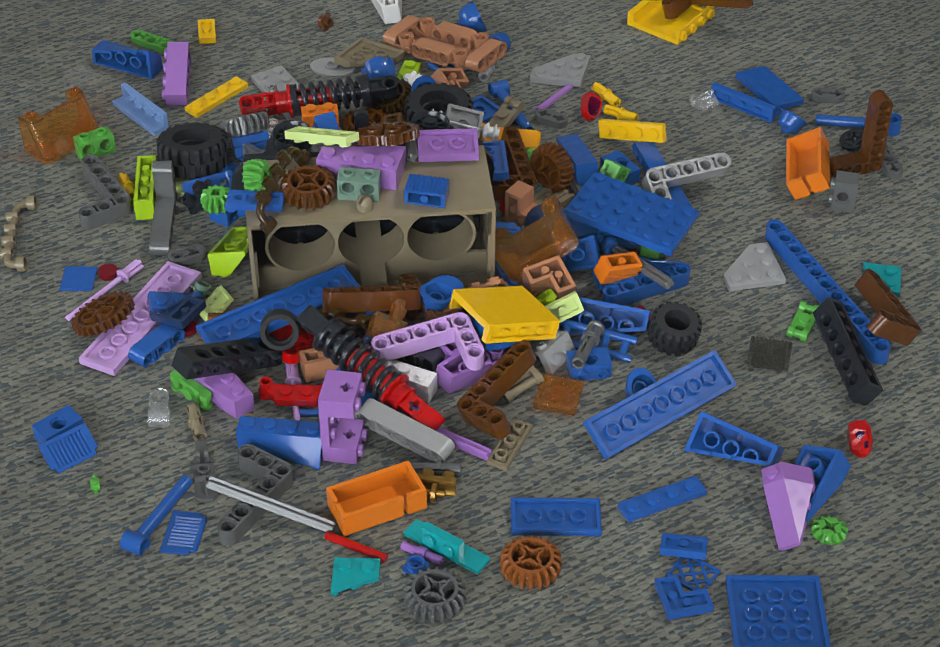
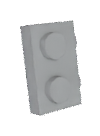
(553, 351)

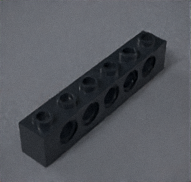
(847, 352)
(225, 358)

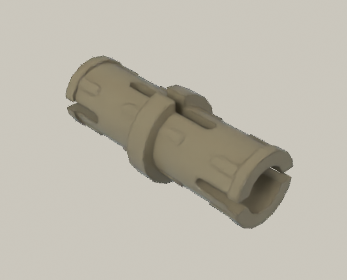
(196, 421)

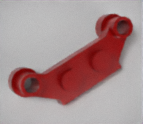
(289, 394)

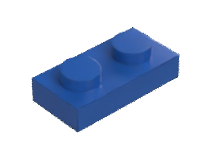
(684, 546)

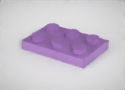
(448, 145)

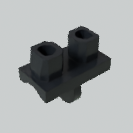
(193, 201)

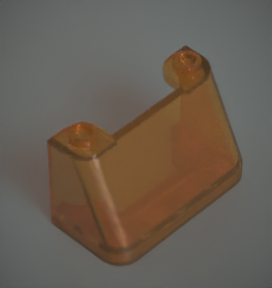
(51, 135)
(537, 242)

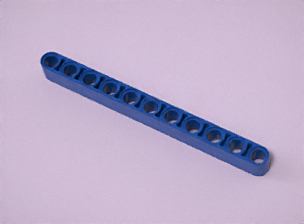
(824, 286)

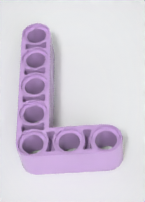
(432, 334)

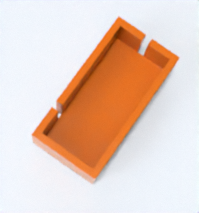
(807, 163)
(376, 498)

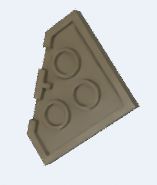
(364, 50)

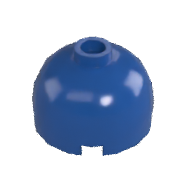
(471, 18)
(379, 67)

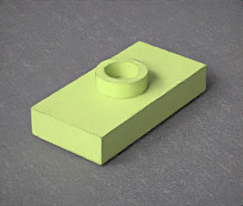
(217, 302)

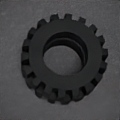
(678, 317)

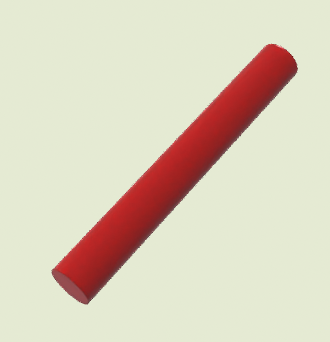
(355, 546)

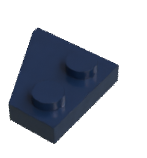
(180, 313)

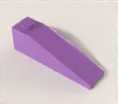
(788, 499)

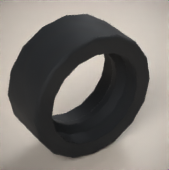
(275, 344)

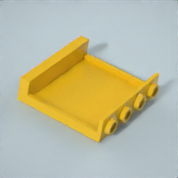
(650, 18)
(507, 313)

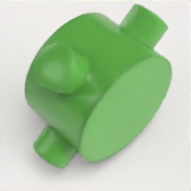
(95, 484)

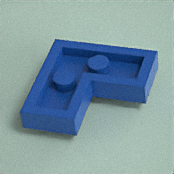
(680, 603)

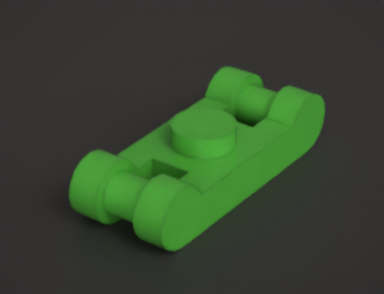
(802, 322)
(192, 390)

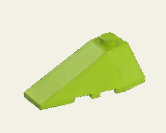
(229, 252)

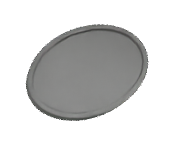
(327, 68)

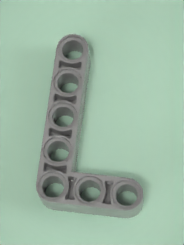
(680, 177)

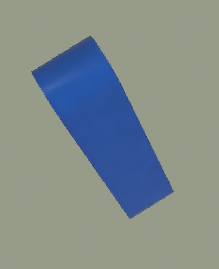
(642, 287)

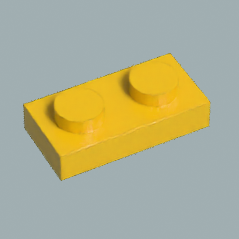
(206, 31)

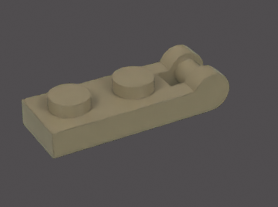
(504, 116)

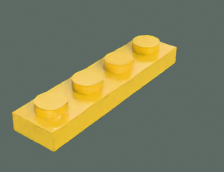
(216, 97)
(632, 130)

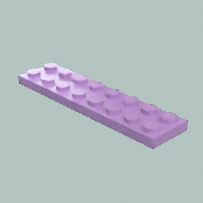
(111, 349)

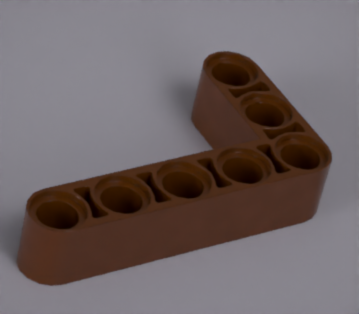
(675, 8)
(873, 140)
(517, 161)
(374, 297)
(891, 317)
(478, 402)

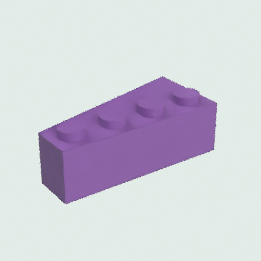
(178, 73)
(388, 159)
(454, 375)
(229, 393)

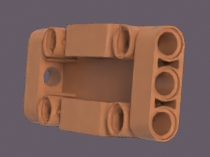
(445, 43)

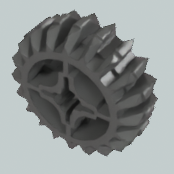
(245, 124)
(432, 600)

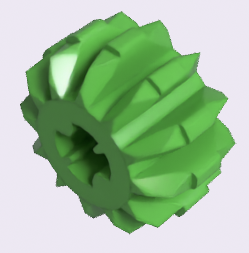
(254, 173)
(214, 199)

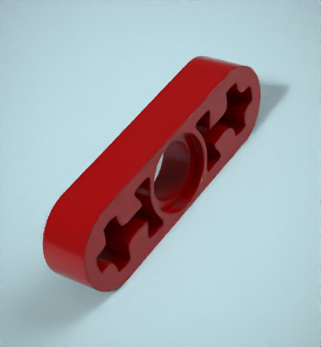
(304, 342)

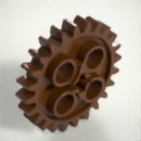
(387, 134)
(103, 314)

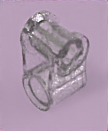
(159, 409)

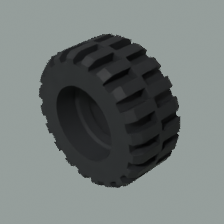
(435, 97)
(194, 149)

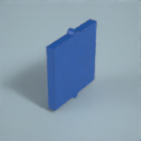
(78, 278)

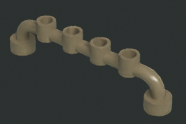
(11, 230)

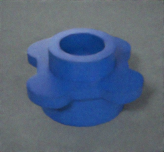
(415, 560)

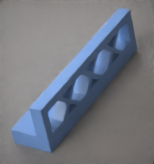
(141, 110)

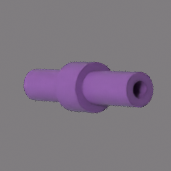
(422, 551)

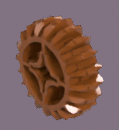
(529, 567)

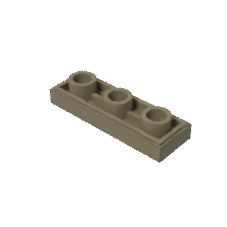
(508, 447)

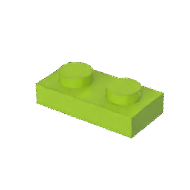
(408, 67)

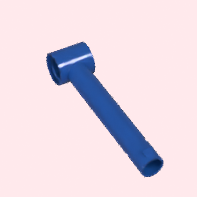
(501, 90)
(857, 122)
(138, 541)

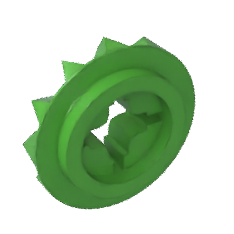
(826, 535)

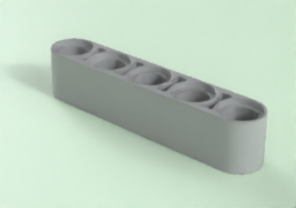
(405, 431)

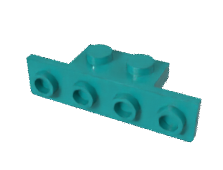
(447, 545)

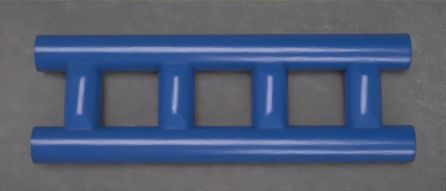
(608, 334)

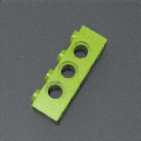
(144, 188)

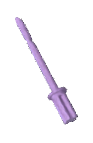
(123, 275)
(293, 378)

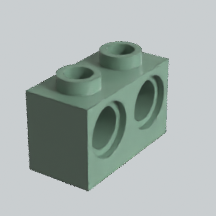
(358, 182)

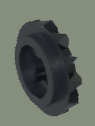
(847, 138)

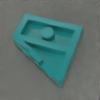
(889, 273)
(354, 573)

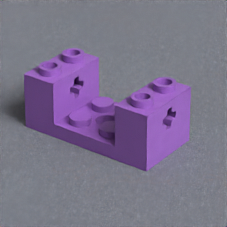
(337, 407)

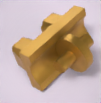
(438, 485)

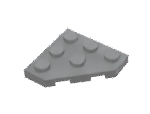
(562, 71)
(754, 269)

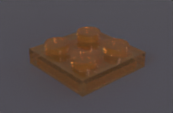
(558, 395)

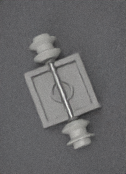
(468, 118)

